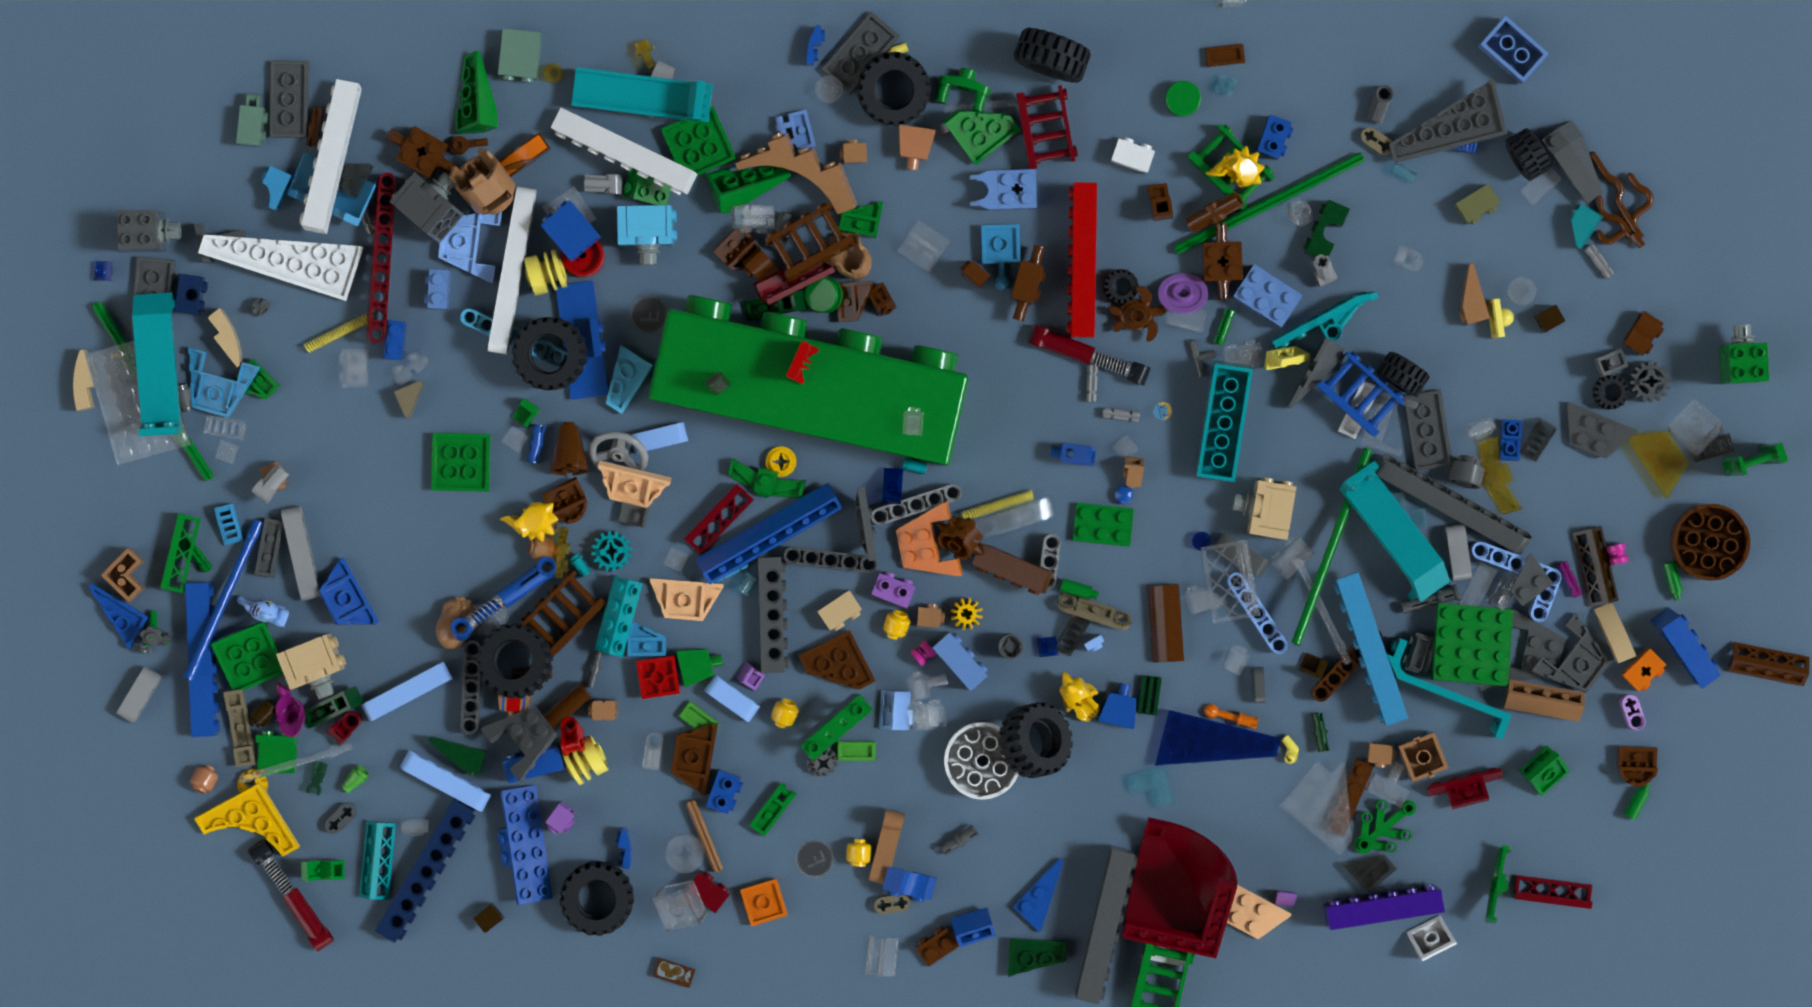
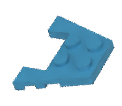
(214, 392)

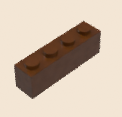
(1012, 568)

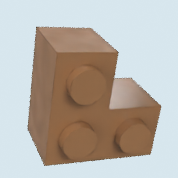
(120, 574)

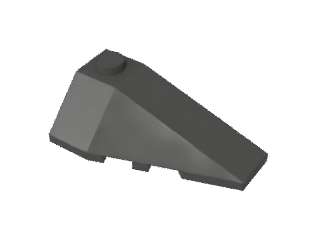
(1323, 361)

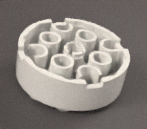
(962, 765)

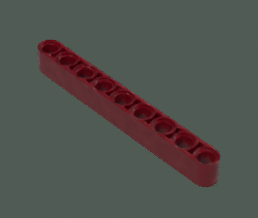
(376, 267)

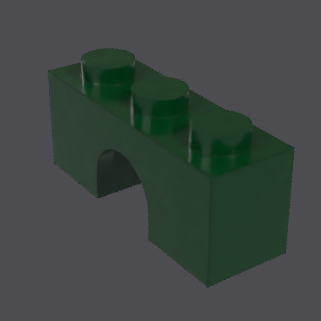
(1331, 214)

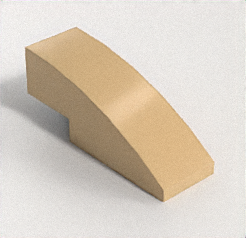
(227, 336)
(82, 383)
(1614, 633)

